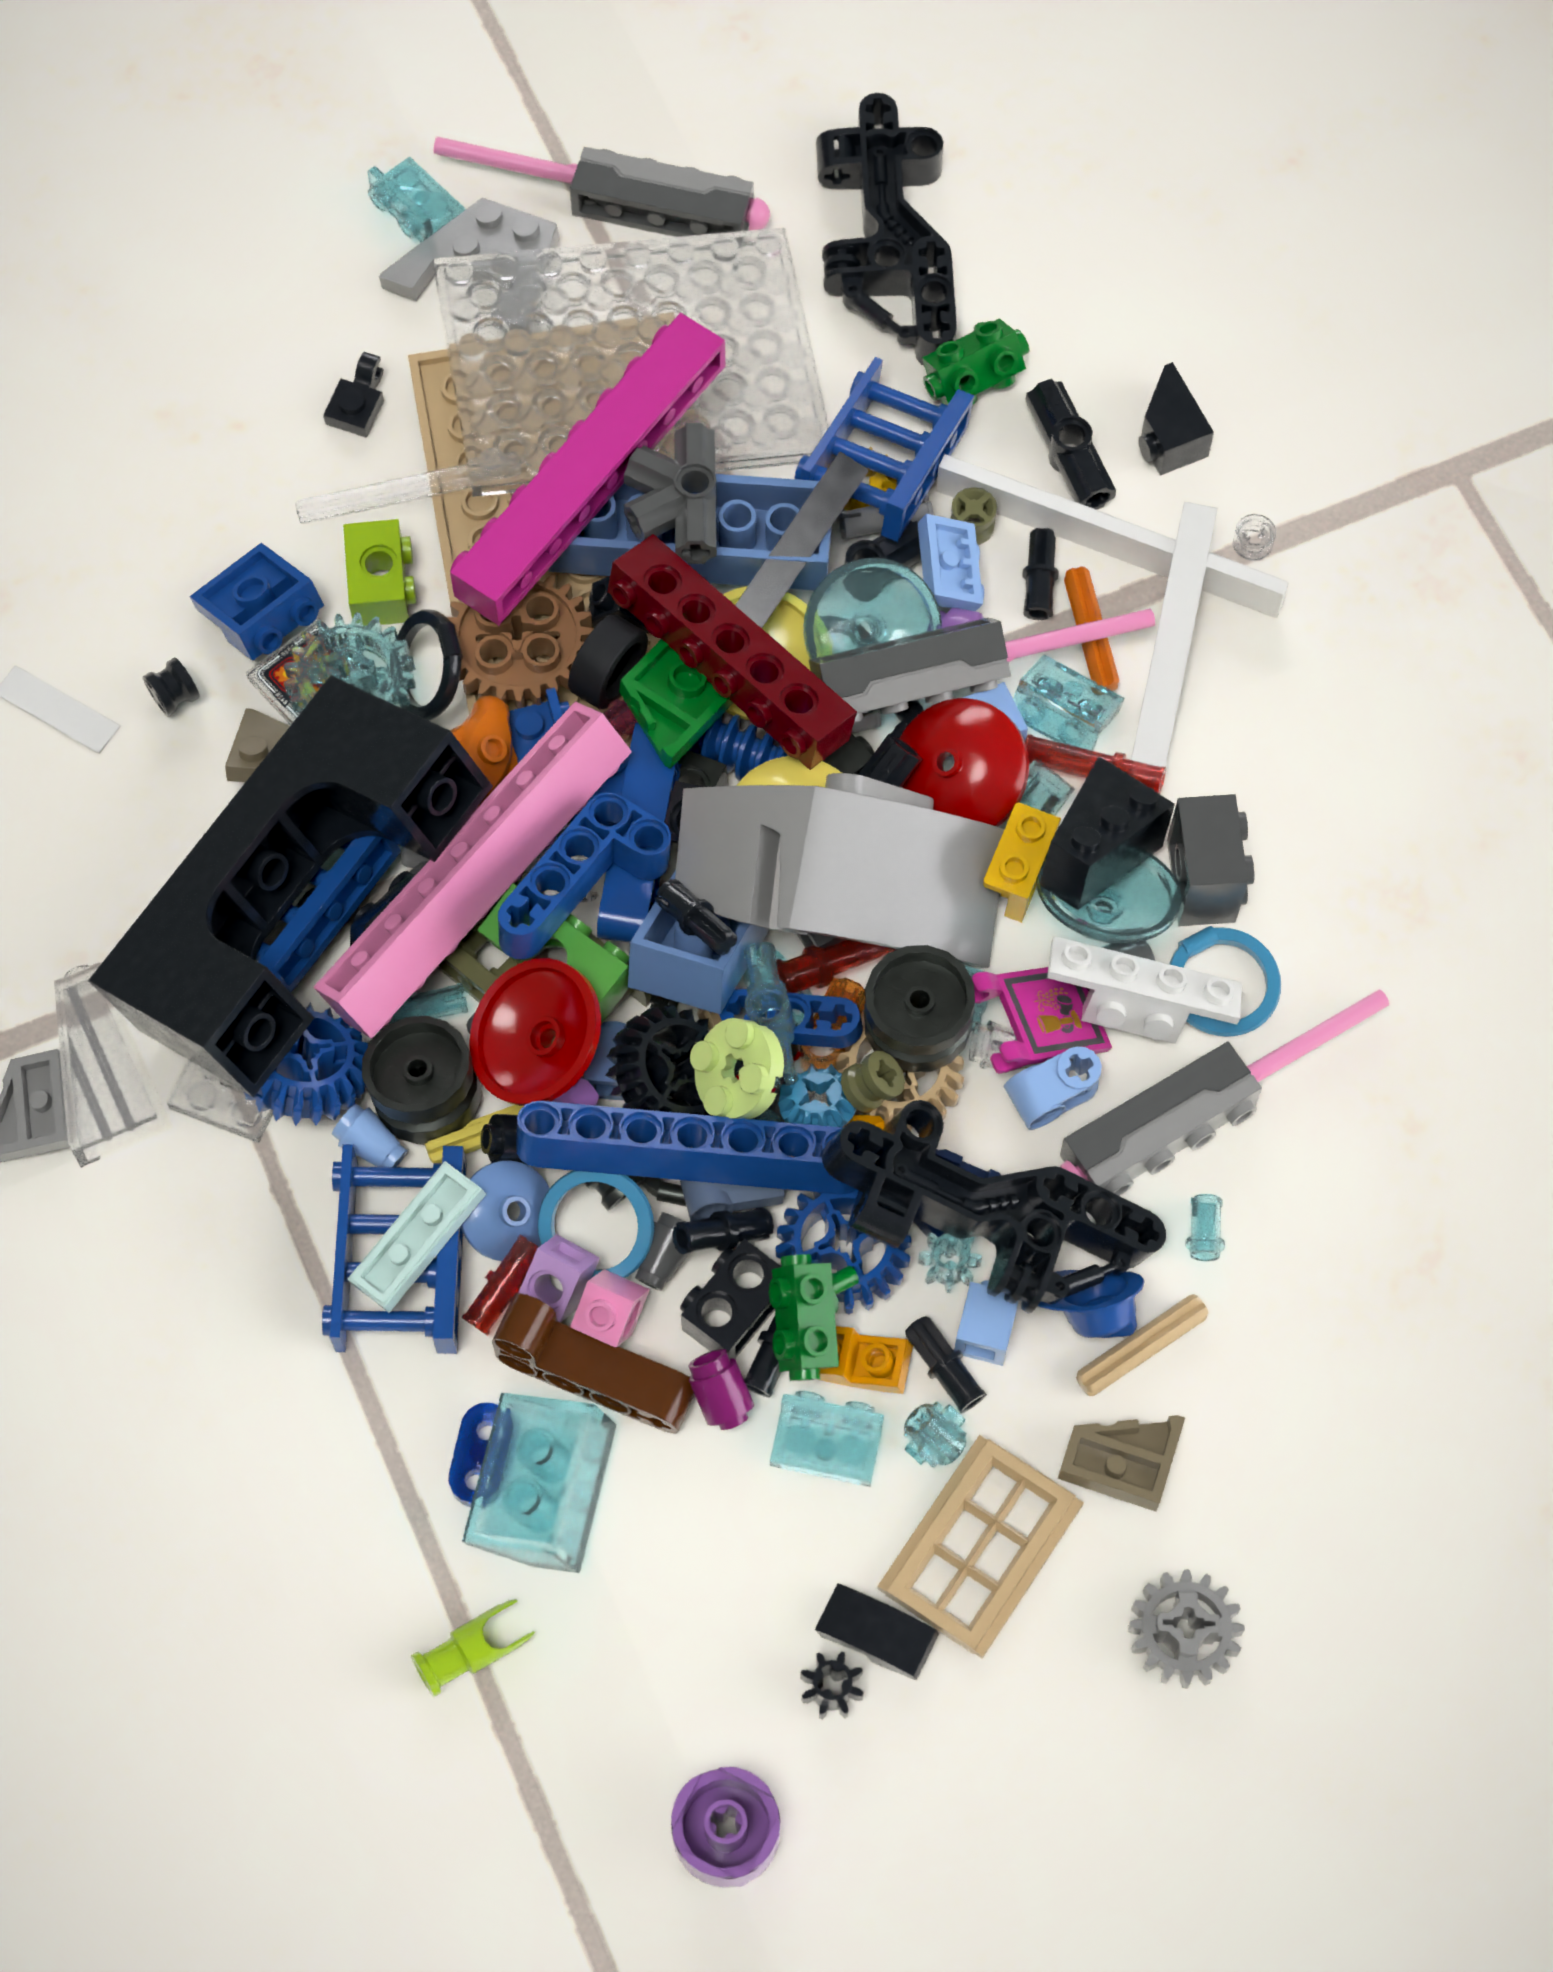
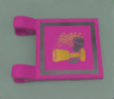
(1042, 1015)

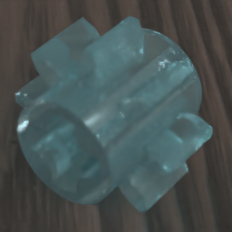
(950, 1272)
(935, 1434)

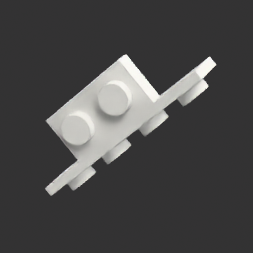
(1141, 992)

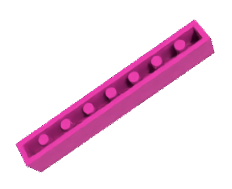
(586, 468)

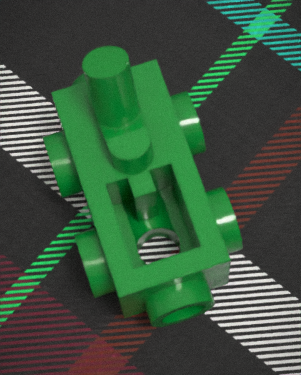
(976, 361)
(806, 1314)

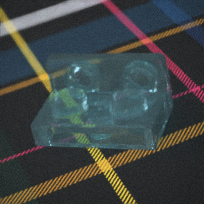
(412, 199)
(1065, 704)
(827, 1438)

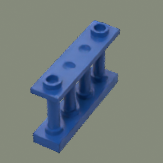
(912, 477)
(327, 908)
(442, 1273)

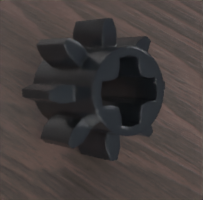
(826, 1698)

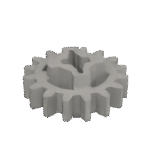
(1207, 1628)

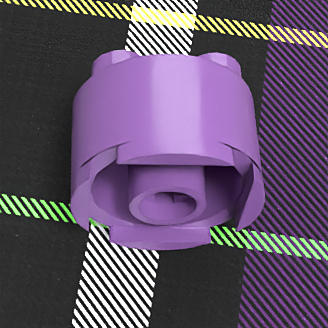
(714, 1797)

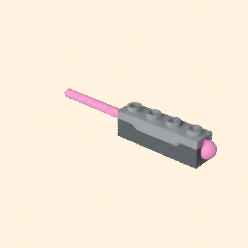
(635, 190)
(947, 660)
(1189, 1107)

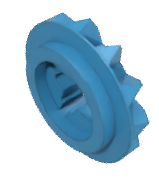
(795, 1104)

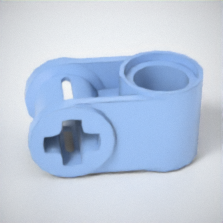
(1047, 1090)

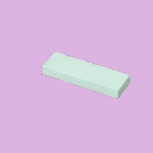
(416, 1236)

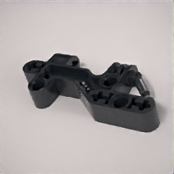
(894, 232)
(1045, 1202)

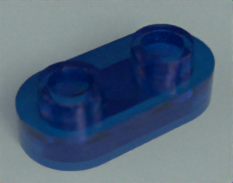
(469, 1450)

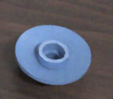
(488, 1226)

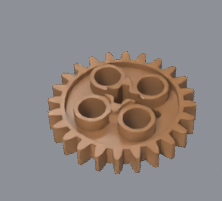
(518, 674)

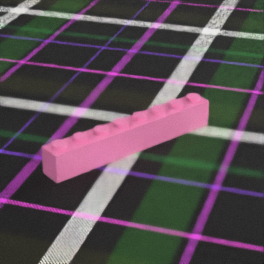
(473, 870)

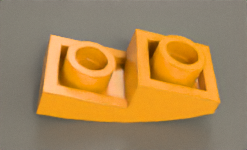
(870, 1362)

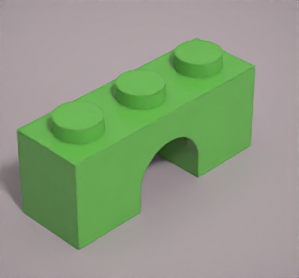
(602, 966)

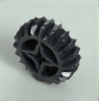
(646, 1068)

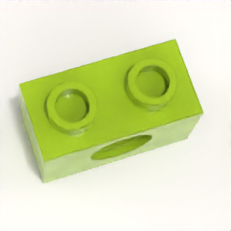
(374, 548)

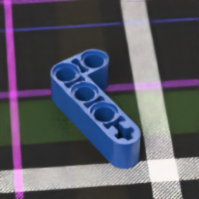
(575, 878)

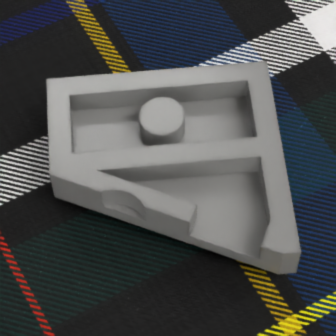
(32, 1106)

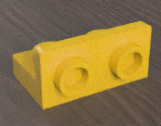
(1020, 857)

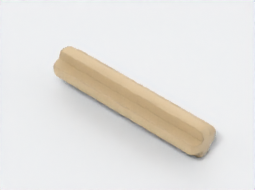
(1142, 1345)

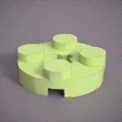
(715, 1064)

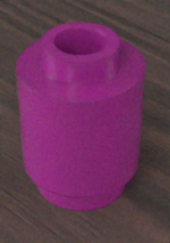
(720, 1389)

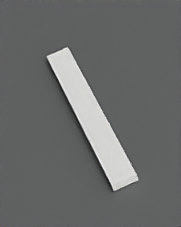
(1110, 534)

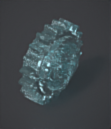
(340, 654)

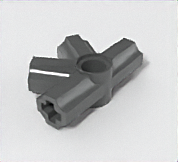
(669, 491)

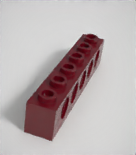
(731, 652)

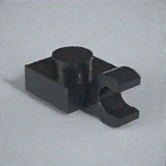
(357, 402)

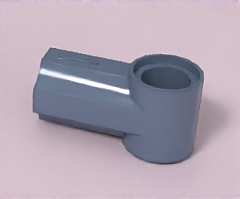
(706, 1198)

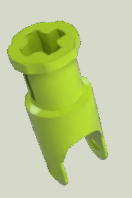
(462, 1652)

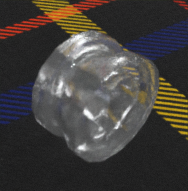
(1255, 523)

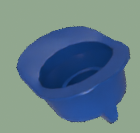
(1103, 1309)

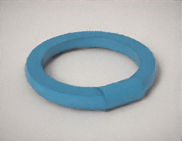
(1212, 936)
(623, 1183)

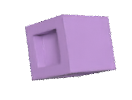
(567, 1263)

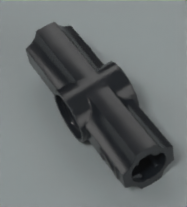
(1062, 425)

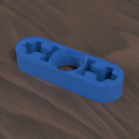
(828, 1009)

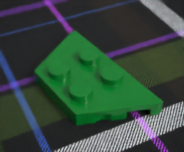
(671, 702)

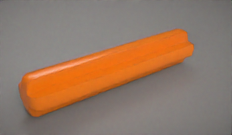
(1086, 610)

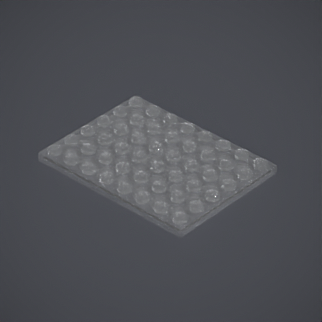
(555, 327)

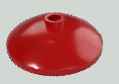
(988, 758)
(516, 1029)

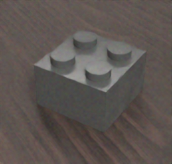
(1210, 859)

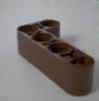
(577, 1363)

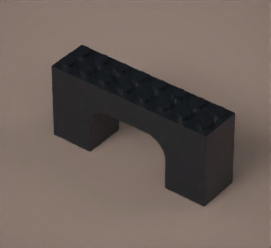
(333, 777)

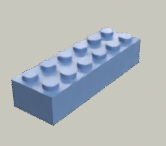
(749, 524)

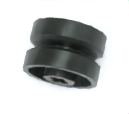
(919, 1007)
(421, 1078)

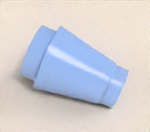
(369, 1137)

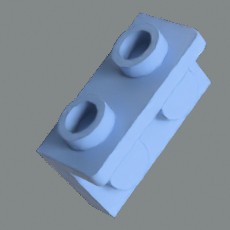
(951, 562)

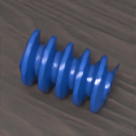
(737, 748)

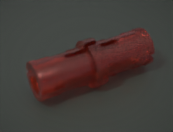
(501, 1286)

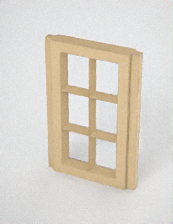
(1019, 1574)

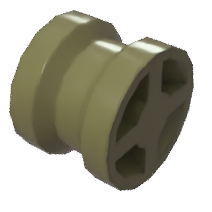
(976, 504)
(872, 1081)

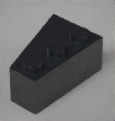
(1104, 834)

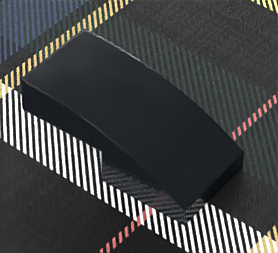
(877, 1631)

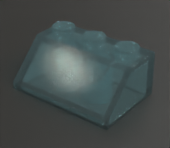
(540, 1481)

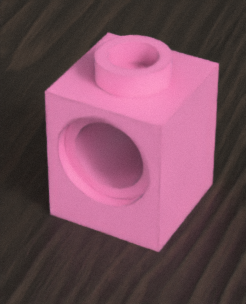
(609, 1308)

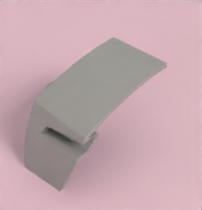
(842, 863)

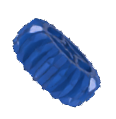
(317, 1073)
(830, 1209)

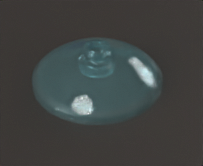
(872, 591)
(1126, 912)

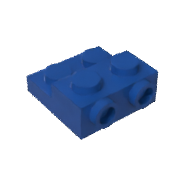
(258, 601)

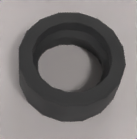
(605, 659)

